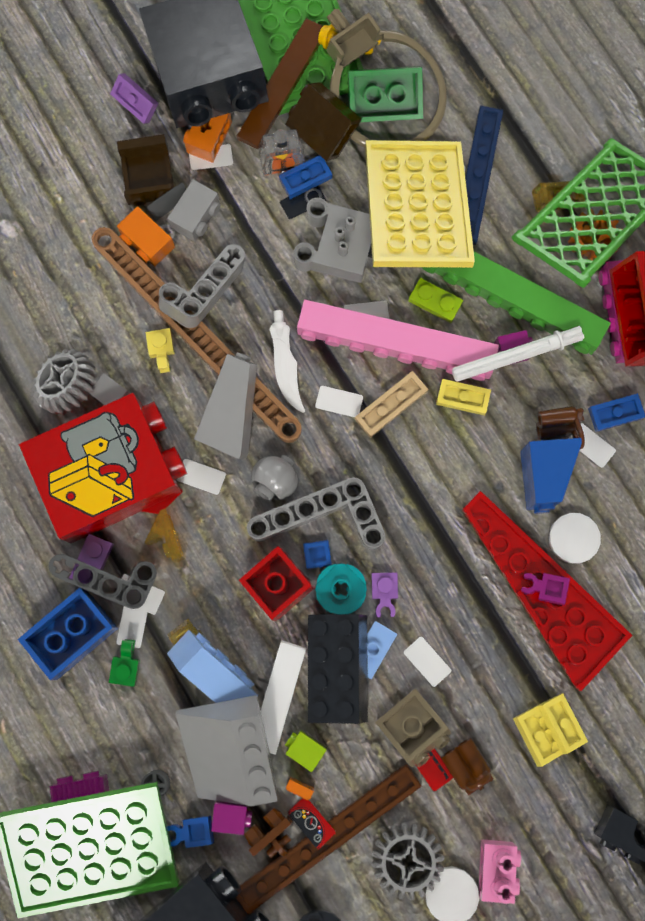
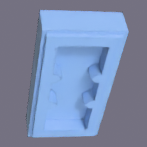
(378, 643)

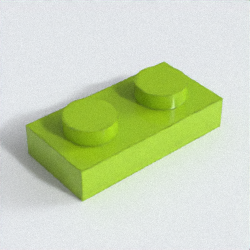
(435, 300)

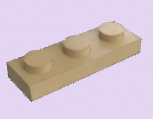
(391, 404)

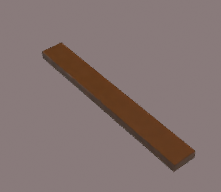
(346, 824)

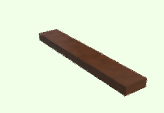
(281, 84)

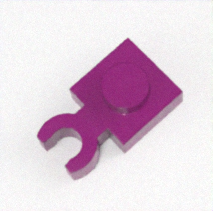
(551, 588)

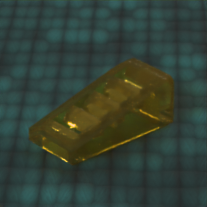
(543, 194)

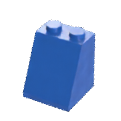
(547, 471)

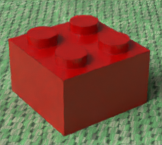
(276, 584)

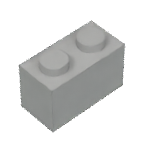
(194, 210)

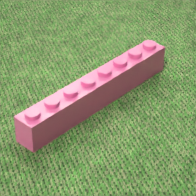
(391, 338)

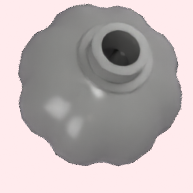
(274, 477)

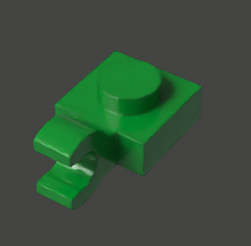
(125, 668)

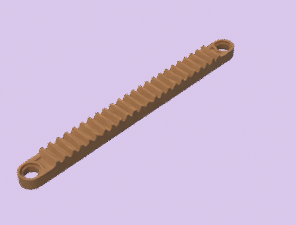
(199, 338)

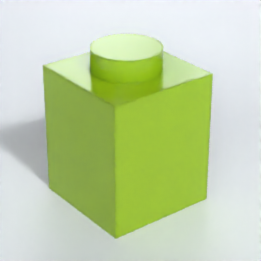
(305, 750)

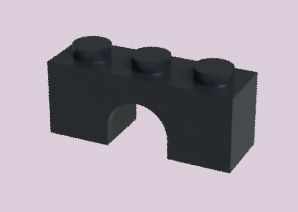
(618, 830)

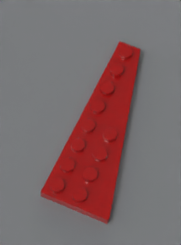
(581, 631)

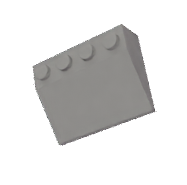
(228, 752)

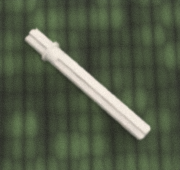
(519, 353)

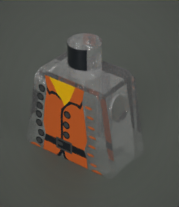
(281, 151)

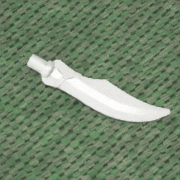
(284, 361)

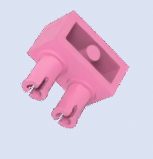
(498, 871)

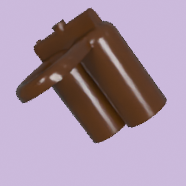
(560, 423)
(468, 766)

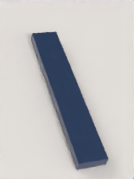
(481, 164)

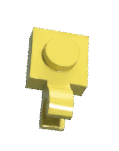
(160, 346)

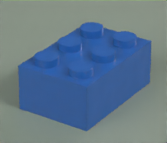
(67, 634)

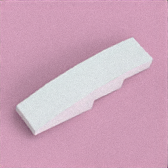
(280, 691)

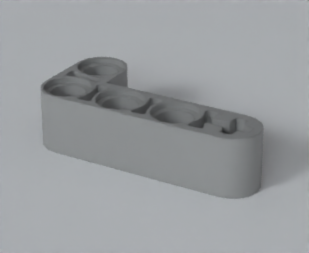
(206, 284)

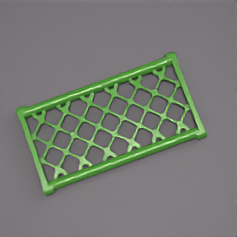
(564, 200)

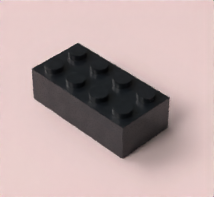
(337, 669)

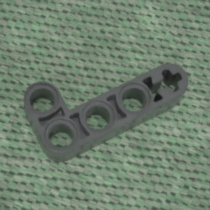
(100, 576)

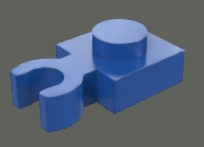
(194, 831)

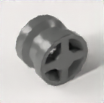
(163, 777)

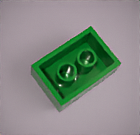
(386, 93)

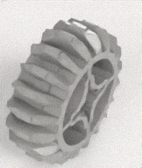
(64, 381)
(419, 863)

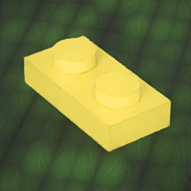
(463, 397)

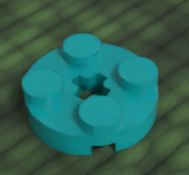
(341, 574)

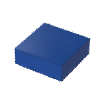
(317, 554)

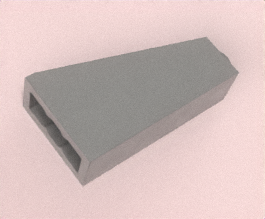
(230, 408)

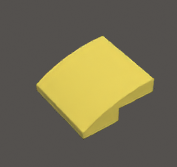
(550, 730)

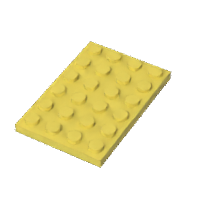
(418, 204)

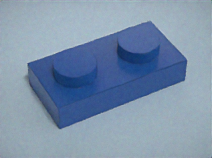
(305, 176)
(616, 412)

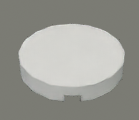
(574, 538)
(454, 896)

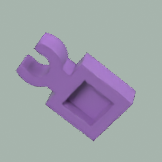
(384, 588)

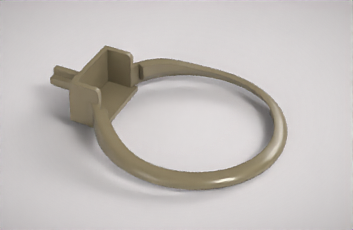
(359, 38)

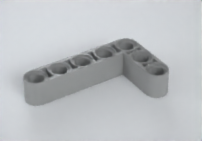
(320, 510)

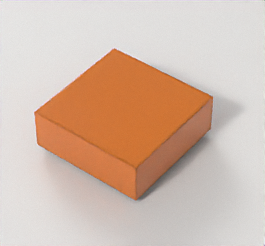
(299, 788)

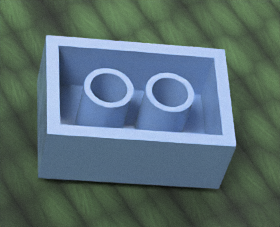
(210, 669)

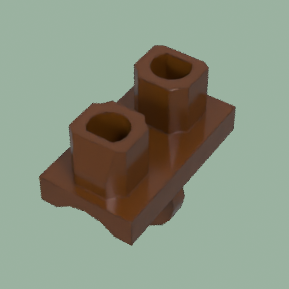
(258, 840)

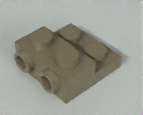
(414, 729)

